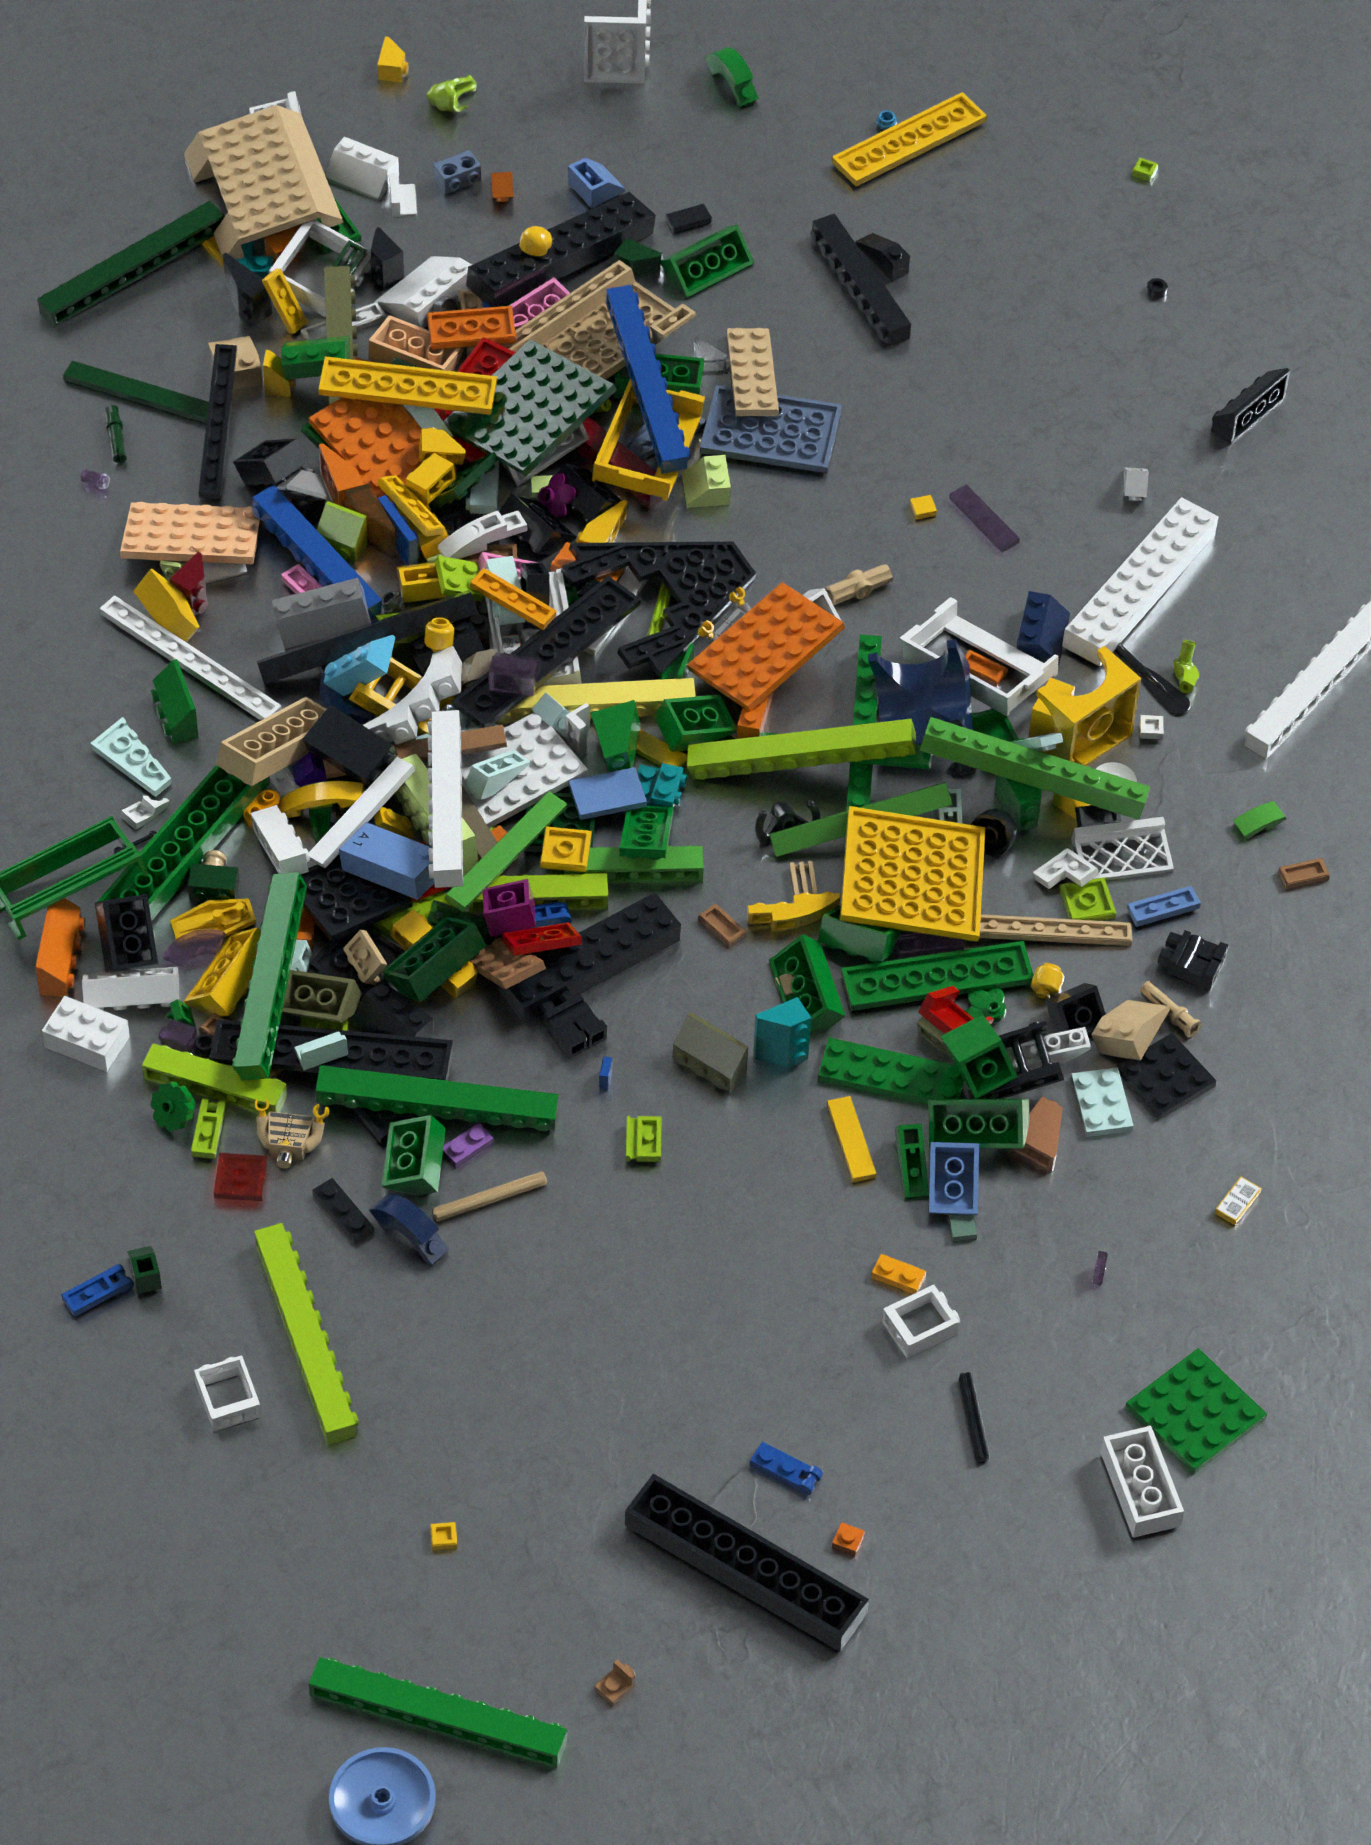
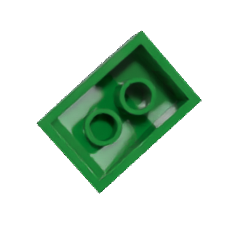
(693, 721)

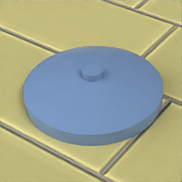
(382, 1797)

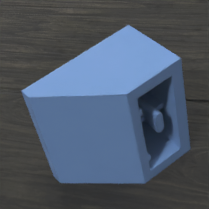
(593, 182)

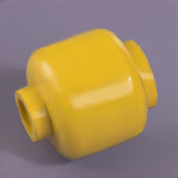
(439, 634)
(1047, 980)

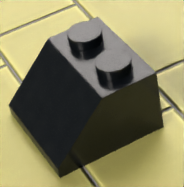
(386, 261)
(1076, 1008)

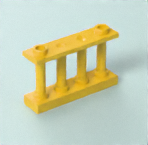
(377, 704)

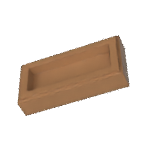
(1303, 873)
(722, 925)

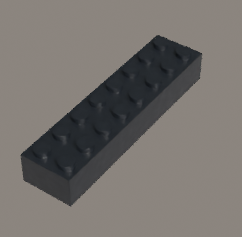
(604, 952)

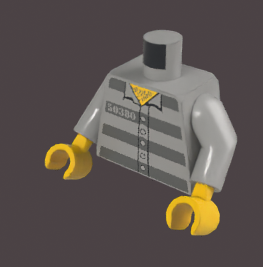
(728, 619)

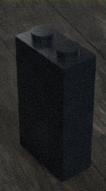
(349, 746)

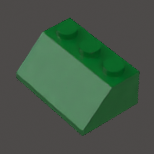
(307, 357)
(174, 704)
(857, 938)
(414, 1156)

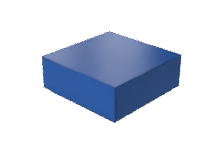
(605, 1073)

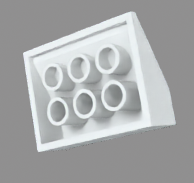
(421, 289)

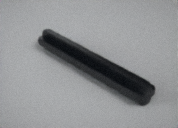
(974, 1417)

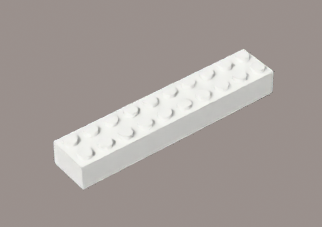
(1140, 580)

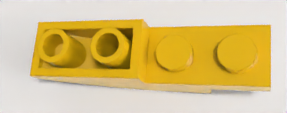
(803, 911)

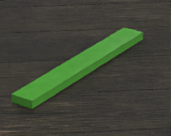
(836, 825)
(506, 851)

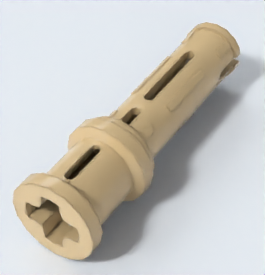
(1178, 1015)

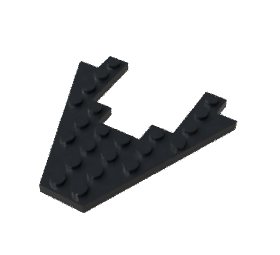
(694, 573)

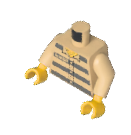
(289, 1134)

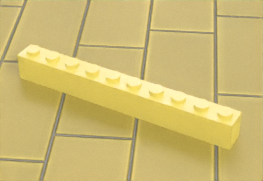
(646, 693)

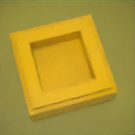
(923, 507)
(443, 1536)

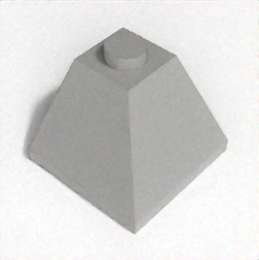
(304, 486)

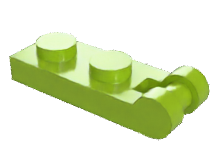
(208, 1129)

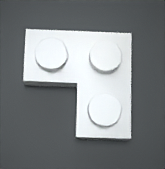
(1065, 865)

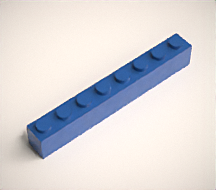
(307, 544)

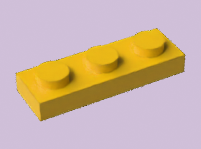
(284, 301)

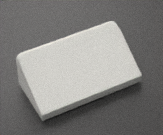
(221, 571)

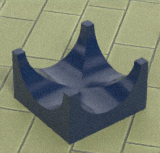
(925, 690)

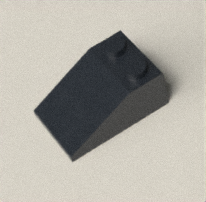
(246, 291)

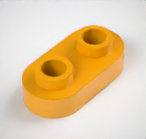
(263, 800)

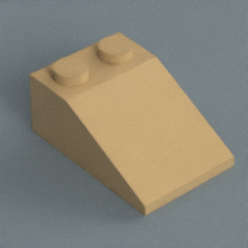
(248, 366)
(1129, 1029)

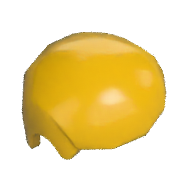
(535, 241)

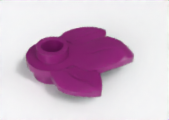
(557, 495)

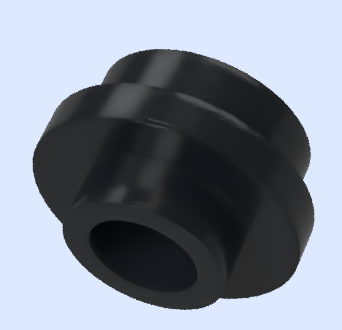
(201, 1041)

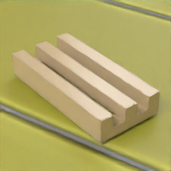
(802, 868)

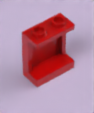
(943, 1012)

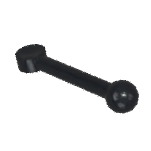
(137, 842)

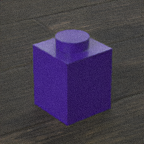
(309, 770)

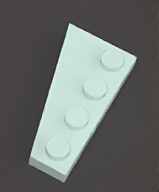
(1042, 742)
(125, 751)

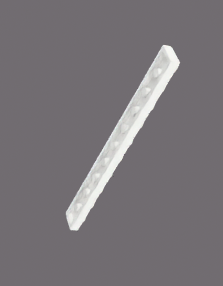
(189, 658)

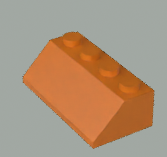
(59, 948)

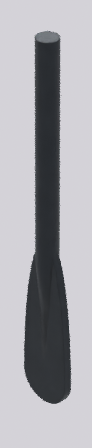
(1163, 690)

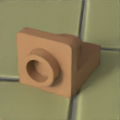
(616, 1683)

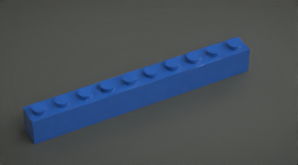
(647, 379)

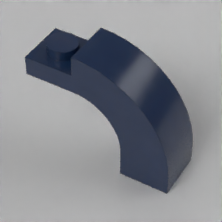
(331, 697)
(413, 1223)

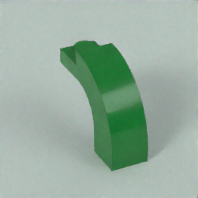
(736, 71)

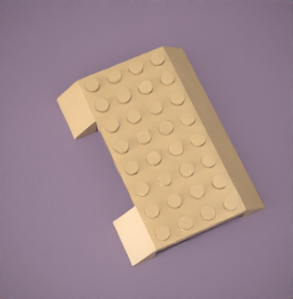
(264, 175)
(582, 327)

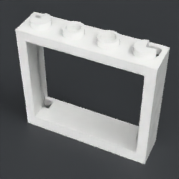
(328, 238)

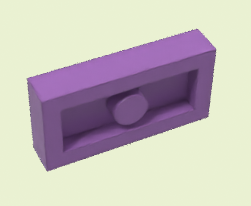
(467, 1145)

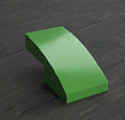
(1258, 818)

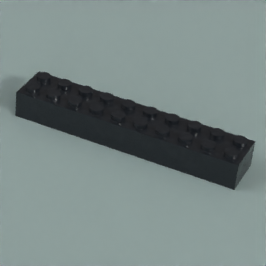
(574, 245)
(746, 1562)

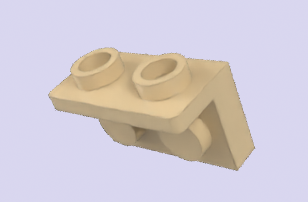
(365, 957)

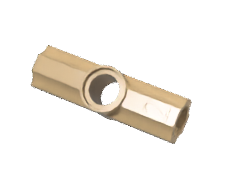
(859, 584)

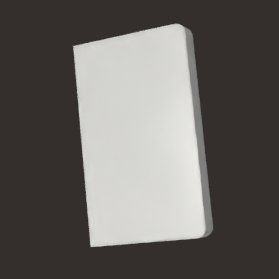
(402, 198)
(577, 729)

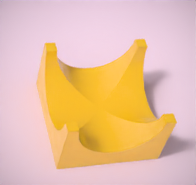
(1096, 720)

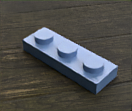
(1163, 906)

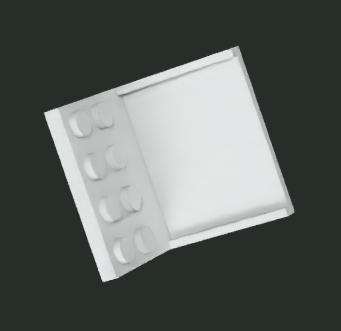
(617, 47)

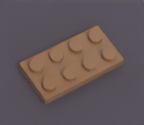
(503, 968)

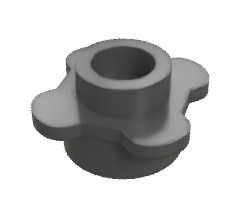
(391, 601)

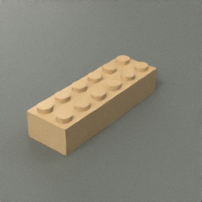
(269, 743)

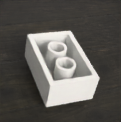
(85, 1033)

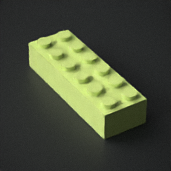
(414, 801)

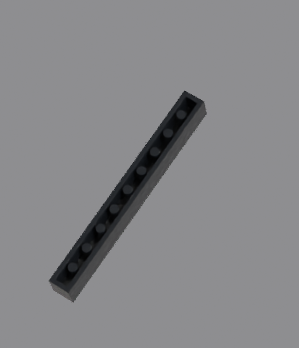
(336, 646)

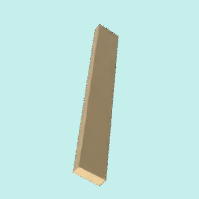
(1056, 930)

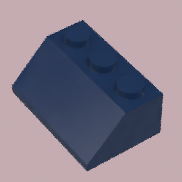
(1042, 627)

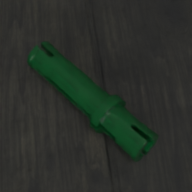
(114, 427)

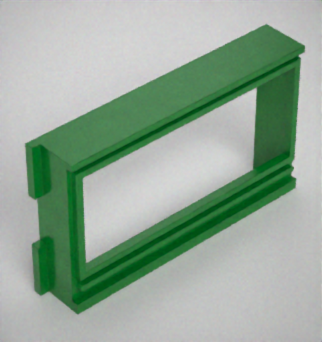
(57, 857)

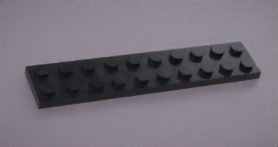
(556, 646)
(366, 1051)

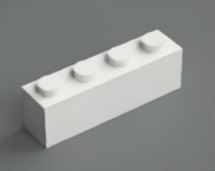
(280, 841)

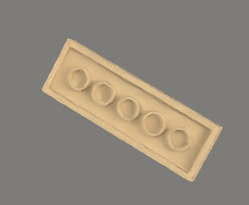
(752, 372)

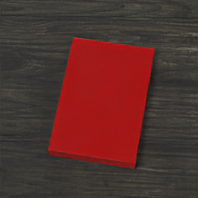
(541, 938)

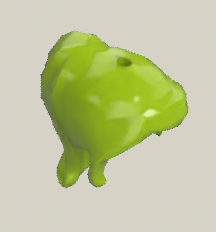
(446, 94)

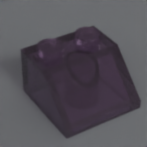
(514, 673)

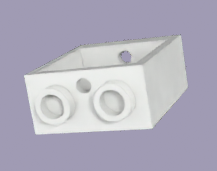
(905, 1340)
(233, 1413)

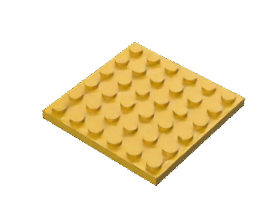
(913, 874)

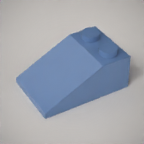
(953, 1178)

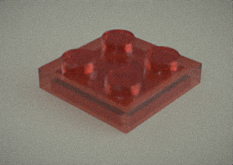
(240, 1177)

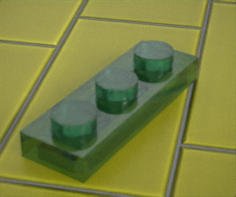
(440, 910)

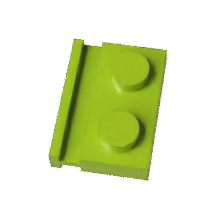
(644, 1138)

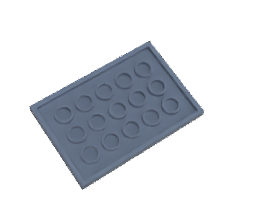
(796, 438)

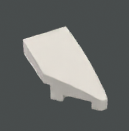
(143, 812)

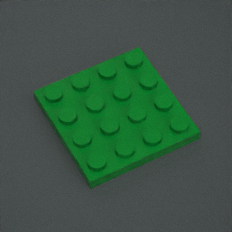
(1196, 1410)

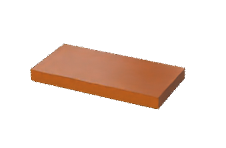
(468, 327)

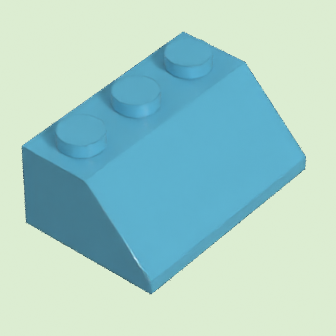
(361, 666)

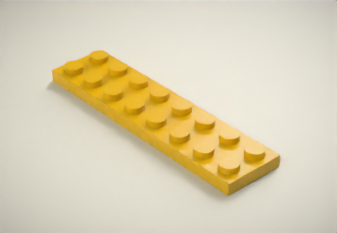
(909, 139)
(407, 385)

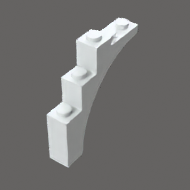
(438, 683)

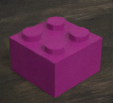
(509, 907)

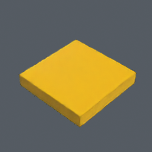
(565, 849)

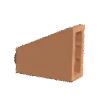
(1043, 1134)

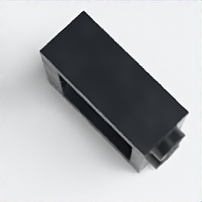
(535, 582)

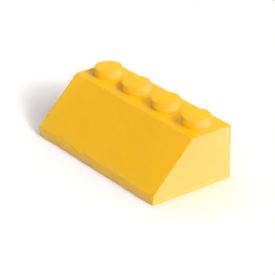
(226, 976)

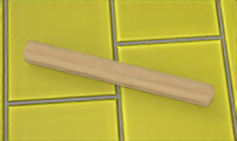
(489, 1196)

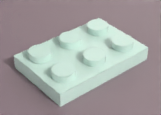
(1102, 1102)

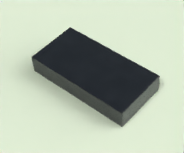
(688, 218)

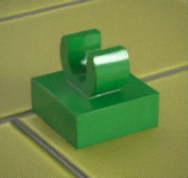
(181, 1013)

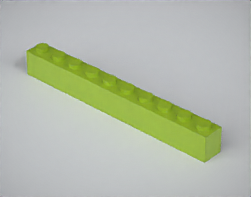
(801, 749)
(305, 1334)

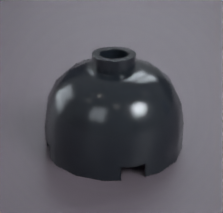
(999, 830)

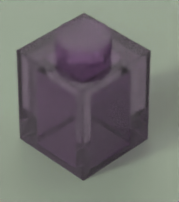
(178, 1036)

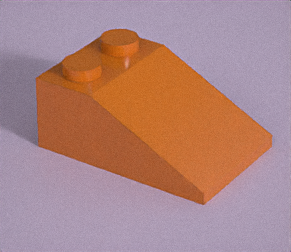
(338, 474)

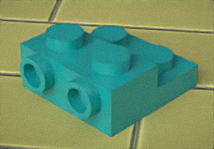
(662, 784)

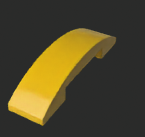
(319, 794)

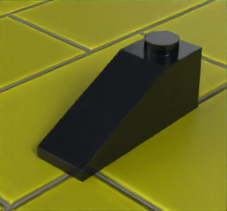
(886, 255)

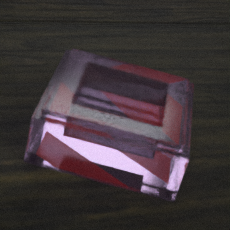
(1100, 1268)

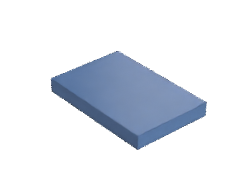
(607, 793)

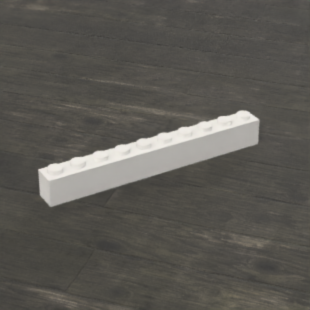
(1311, 685)
(446, 799)

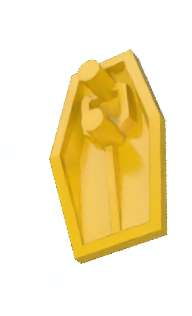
(167, 605)
(221, 915)

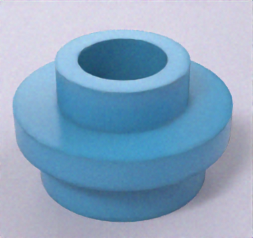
(886, 119)

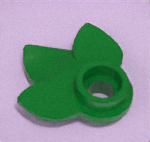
(987, 1003)

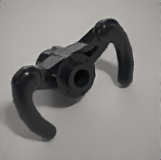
(782, 818)

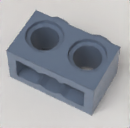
(457, 171)

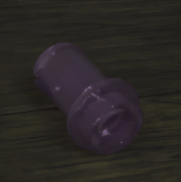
(94, 478)

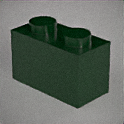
(213, 882)

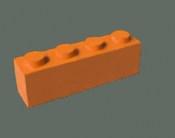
(753, 722)

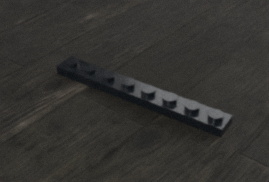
(217, 421)

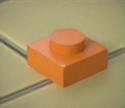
(848, 1539)

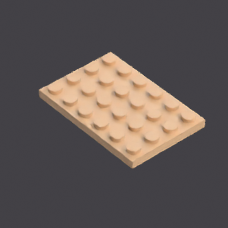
(182, 530)

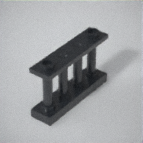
(1027, 1079)

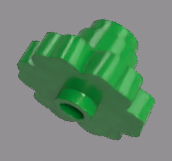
(172, 1106)

